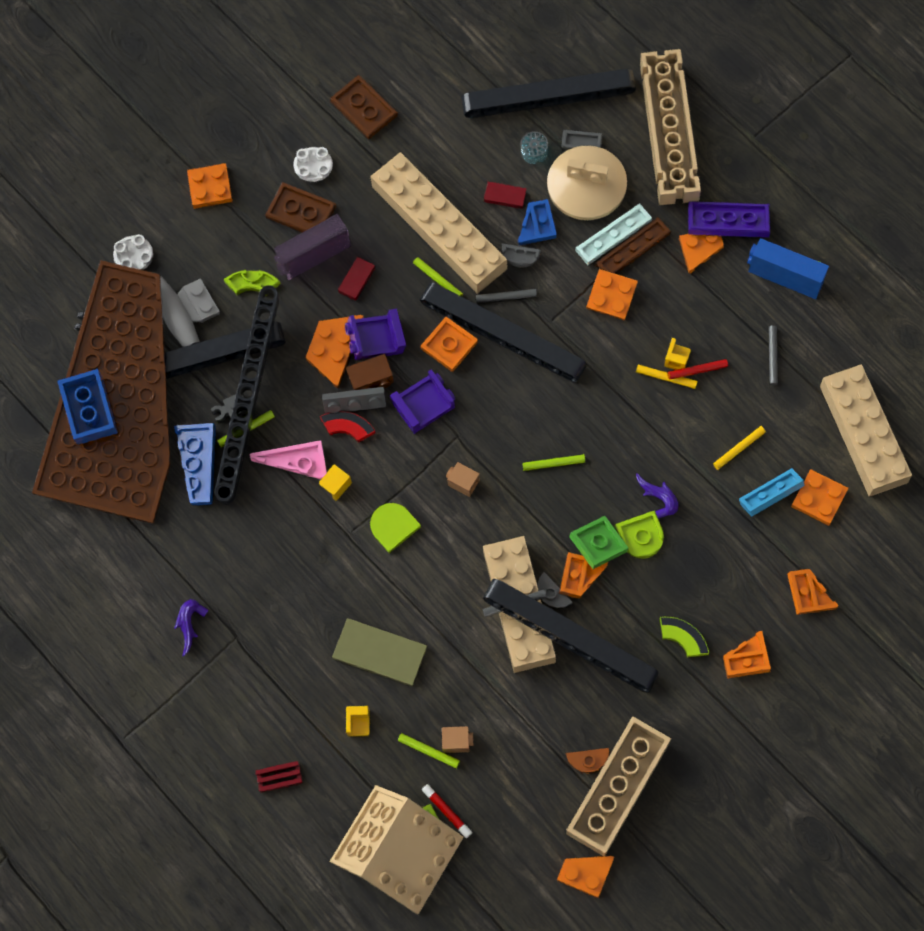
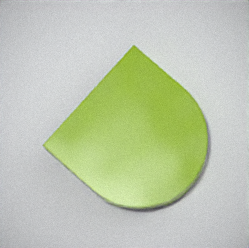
(392, 525)
(642, 535)

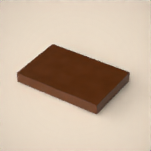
(363, 107)
(299, 208)

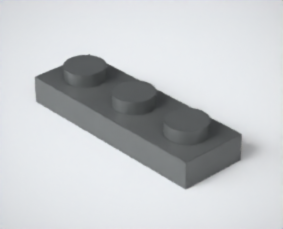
(354, 400)

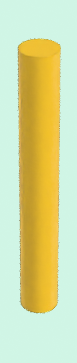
(663, 375)
(739, 447)

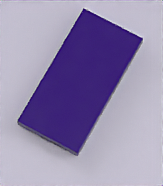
(728, 219)

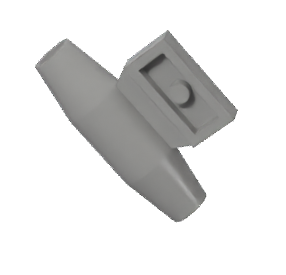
(188, 306)

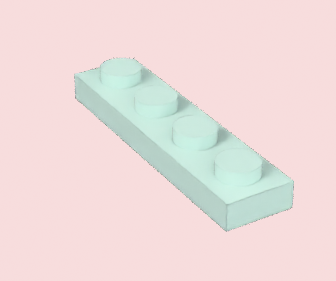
(613, 234)

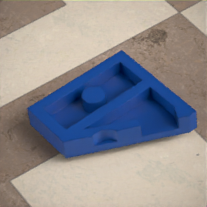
(537, 224)

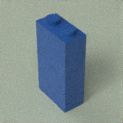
(787, 268)

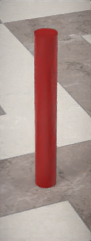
(697, 369)

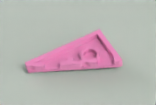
(301, 459)

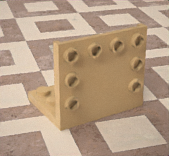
(397, 848)

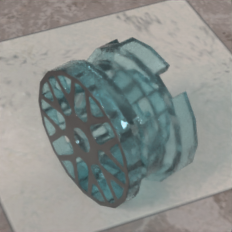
(534, 148)

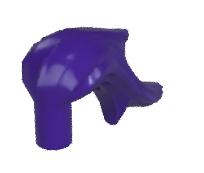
(663, 494)
(184, 621)

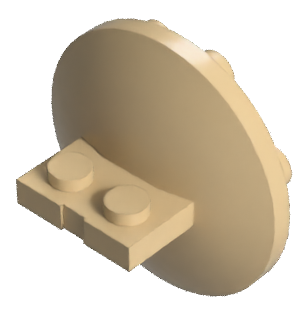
(587, 182)

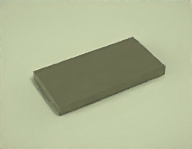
(379, 652)

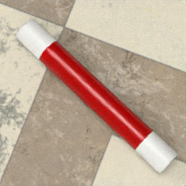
(446, 810)

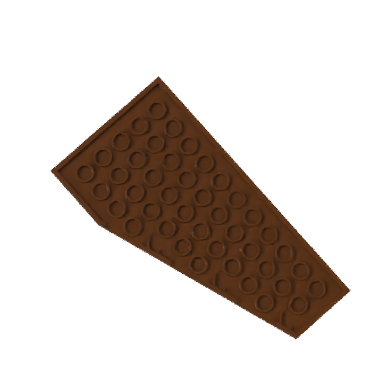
(126, 344)

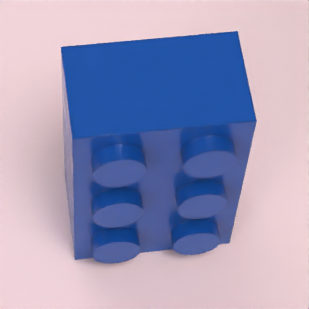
(87, 406)

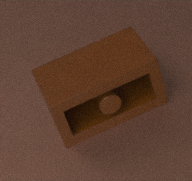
(370, 373)

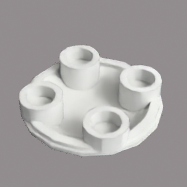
(313, 164)
(133, 252)

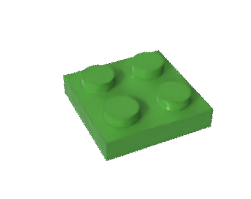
(598, 542)

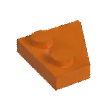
(808, 593)
(748, 658)

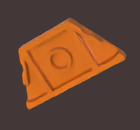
(330, 349)

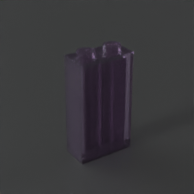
(312, 247)

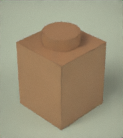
(462, 479)
(456, 739)

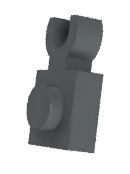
(227, 409)

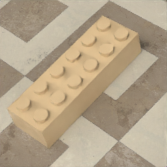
(865, 430)
(511, 564)
(618, 786)

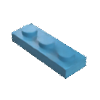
(771, 492)

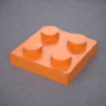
(209, 185)
(612, 294)
(449, 344)
(819, 497)

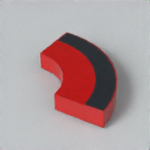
(348, 424)

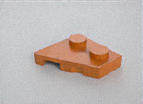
(699, 249)
(578, 575)
(586, 873)

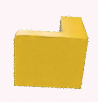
(676, 356)
(335, 482)
(357, 721)

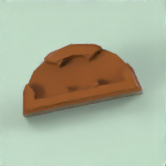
(588, 761)

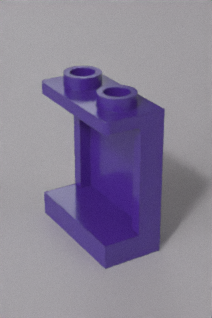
(375, 335)
(423, 402)

